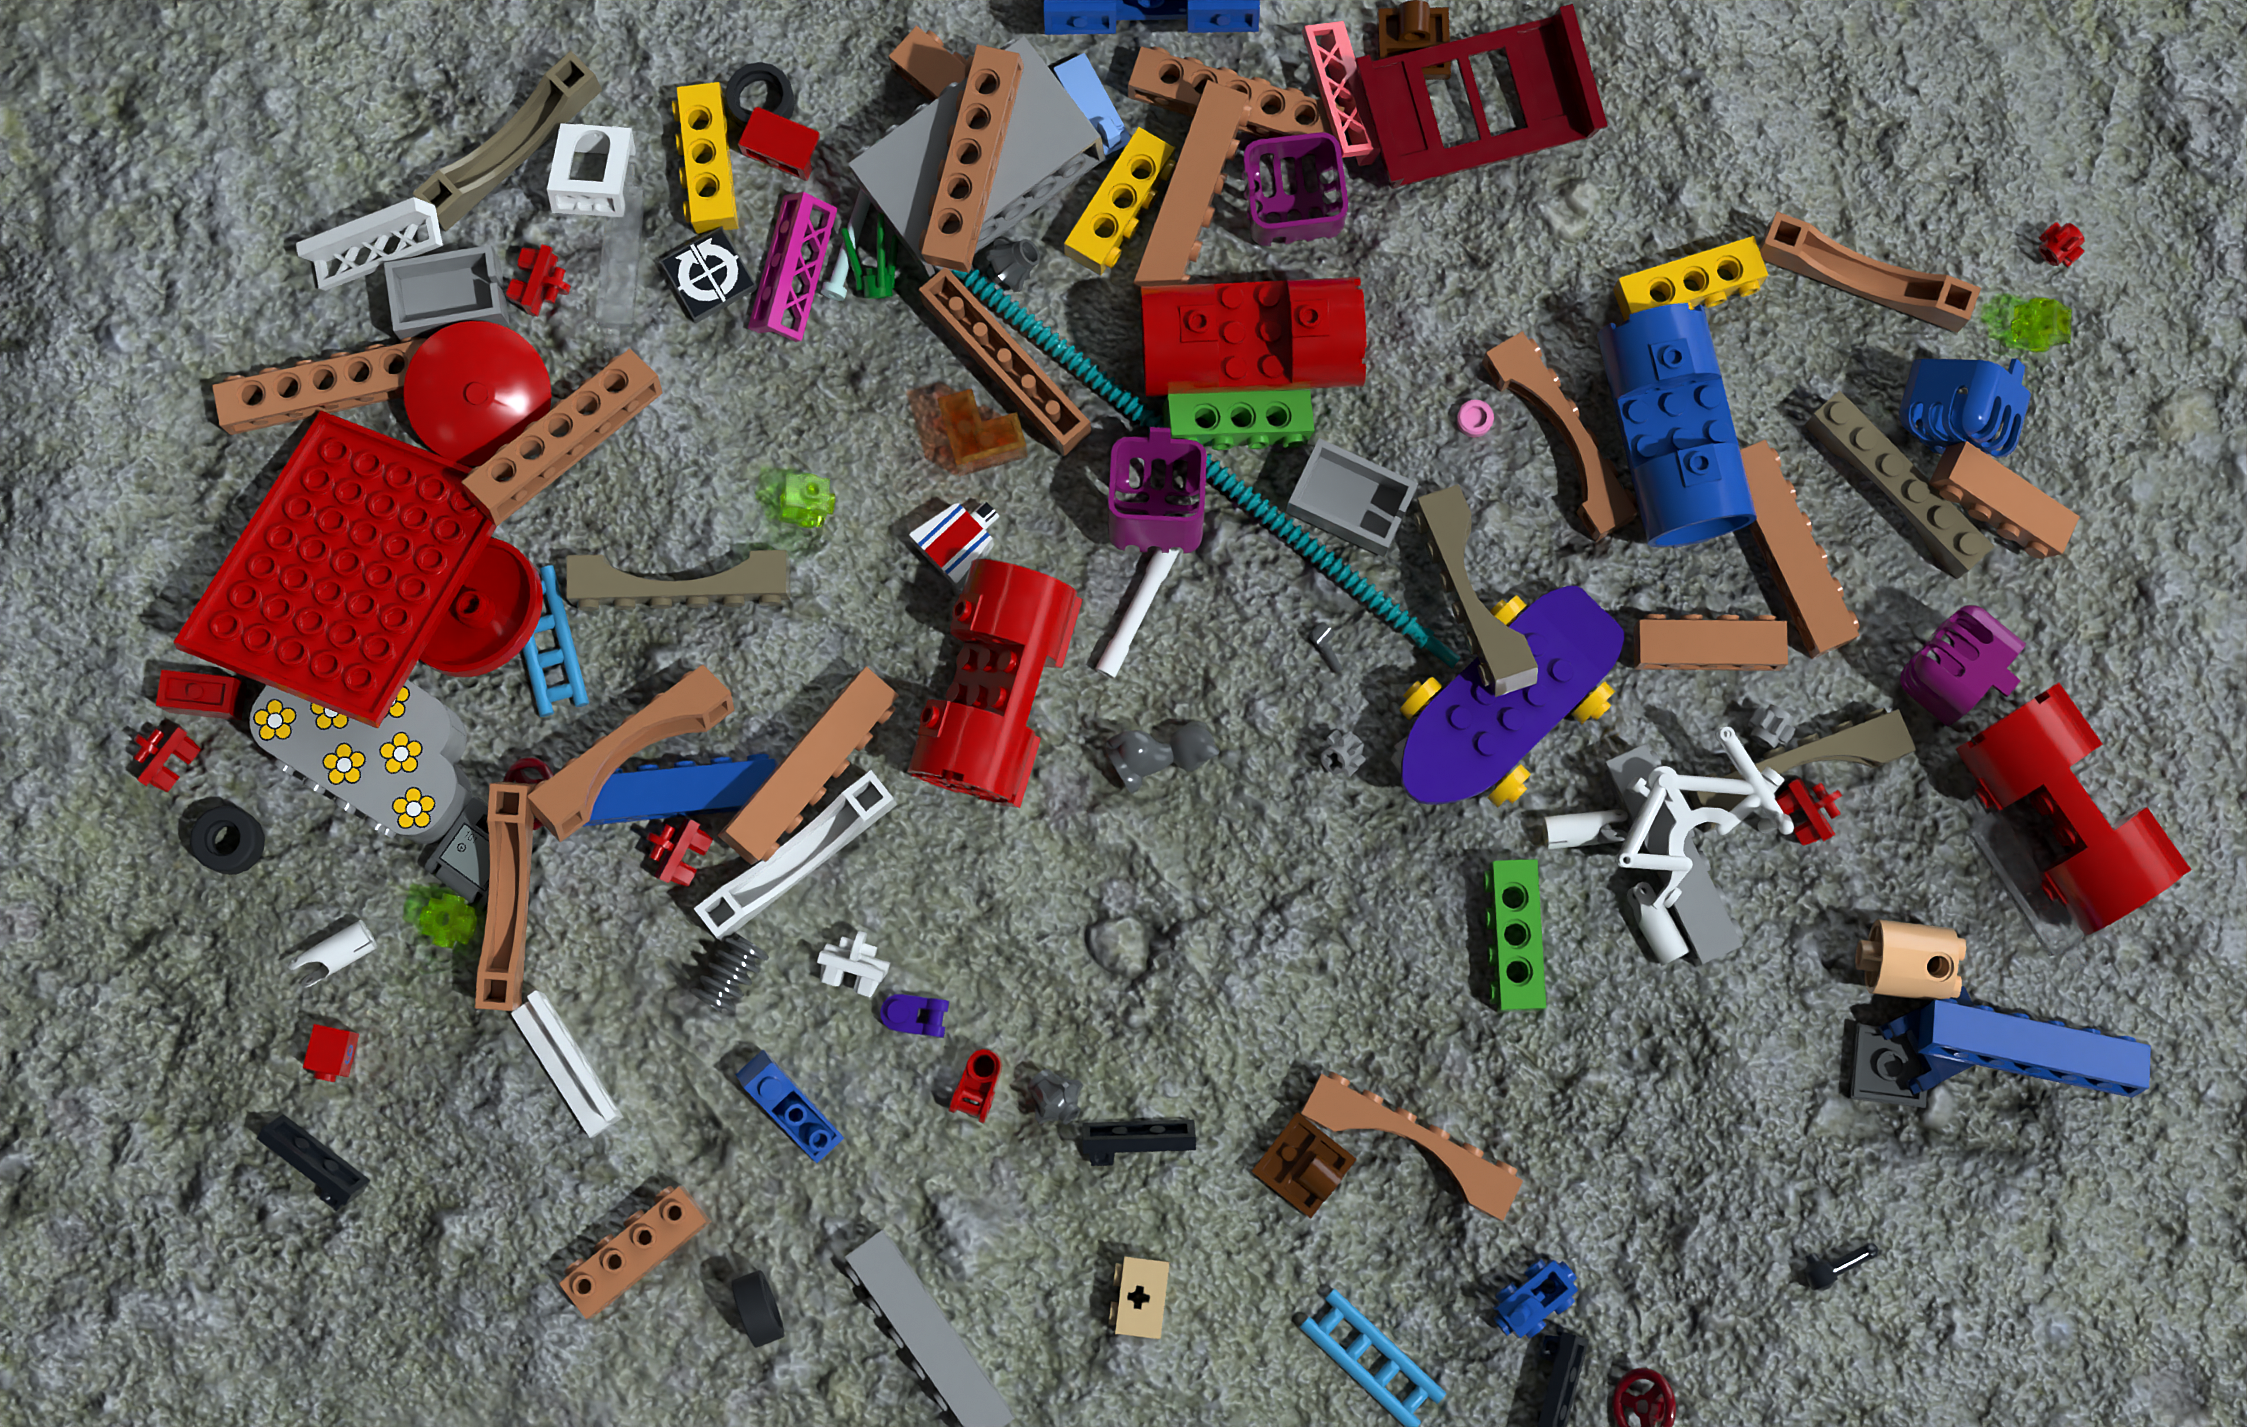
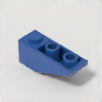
(789, 1106)

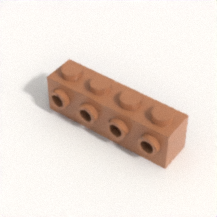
(2003, 500)
(1710, 643)
(634, 1252)

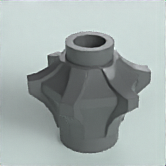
(1012, 262)
(1054, 1097)

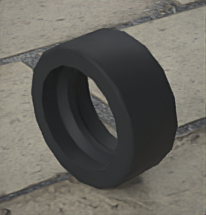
(753, 73)
(757, 1308)

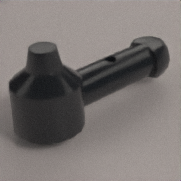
(1822, 1273)

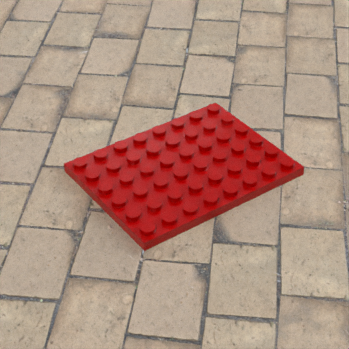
(342, 571)

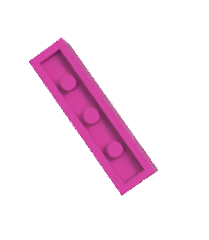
(782, 262)

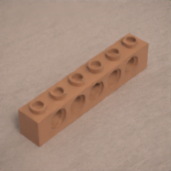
(985, 67)
(1181, 97)
(235, 392)
(558, 454)

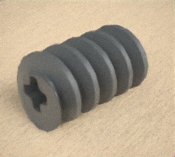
(730, 973)

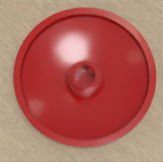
(475, 390)
(489, 615)

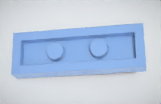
(1090, 96)

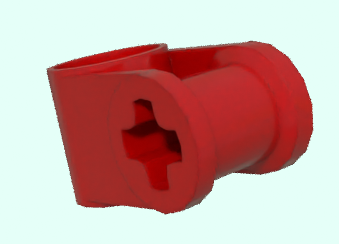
(976, 1087)

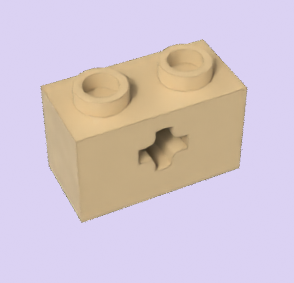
(1148, 1319)

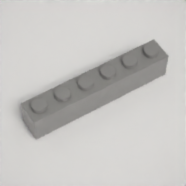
(1700, 907)
(927, 1333)

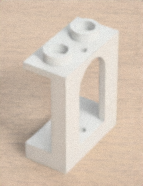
(590, 196)

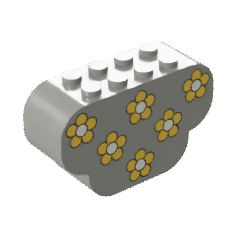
(393, 774)

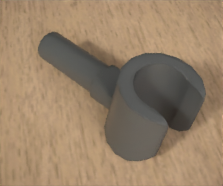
(1320, 637)

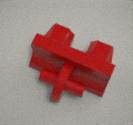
(544, 281)
(156, 772)
(1817, 825)
(671, 866)

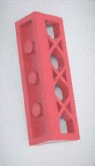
(1347, 85)

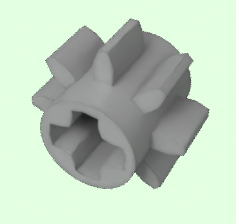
(1771, 727)
(1342, 753)

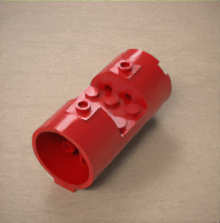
(1253, 336)
(1011, 630)
(2109, 866)

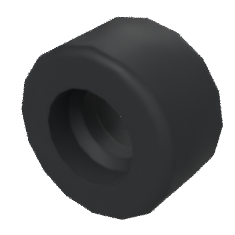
(206, 830)

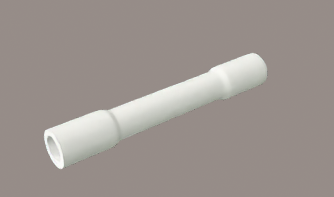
(1119, 645)

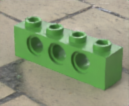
(1289, 407)
(1524, 879)

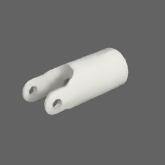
(1582, 829)
(1657, 925)
(336, 952)

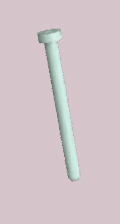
(834, 288)

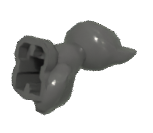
(1139, 755)

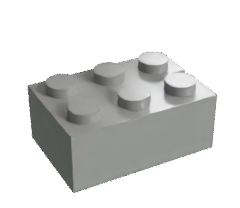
(445, 290)
(1351, 497)

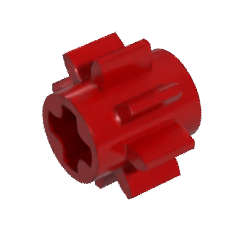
(2061, 244)

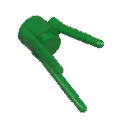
(880, 280)

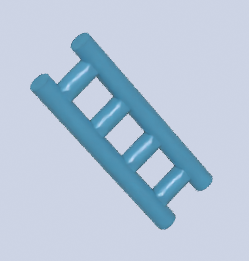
(566, 653)
(1348, 1359)

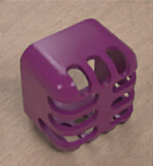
(1327, 157)
(1155, 527)
(1966, 670)

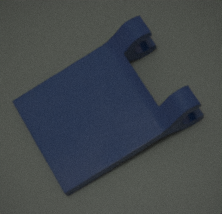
(1935, 1068)

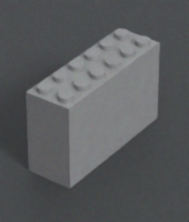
(1042, 154)

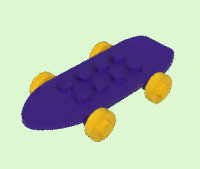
(1473, 738)

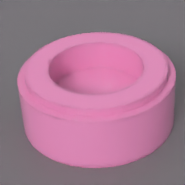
(1475, 418)

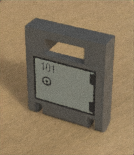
(466, 855)

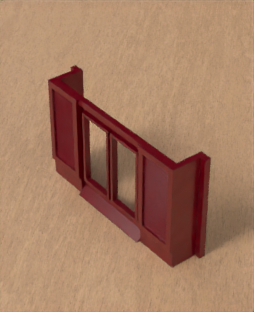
(1550, 82)

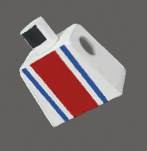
(955, 540)

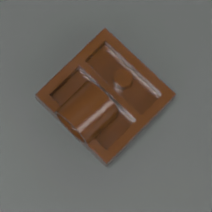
(1414, 28)
(1304, 1165)

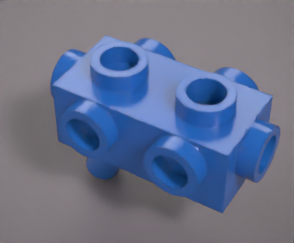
(1525, 1306)

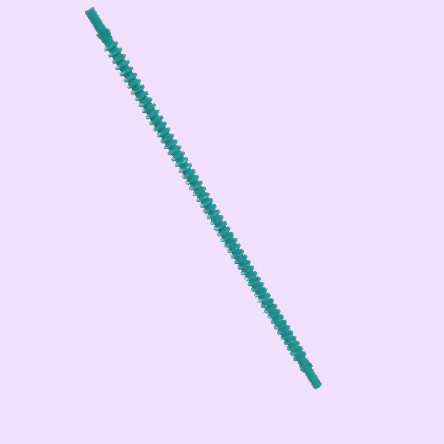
(1422, 636)

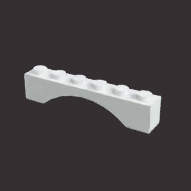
(823, 837)

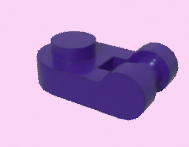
(901, 1015)

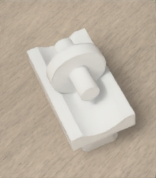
(855, 958)

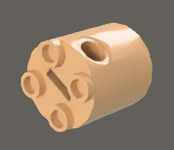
(1898, 959)

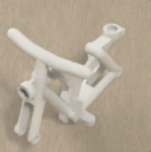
(1666, 787)

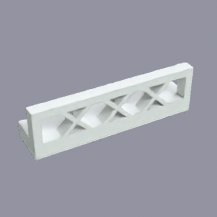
(369, 230)
(566, 1064)

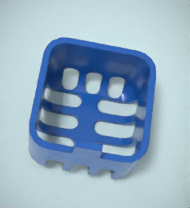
(1975, 417)

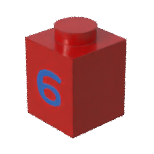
(330, 1052)

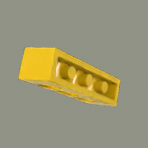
(707, 104)
(1141, 152)
(1739, 258)

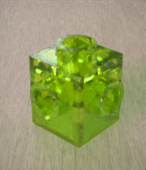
(2041, 324)
(806, 500)
(461, 922)

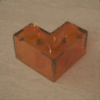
(978, 443)

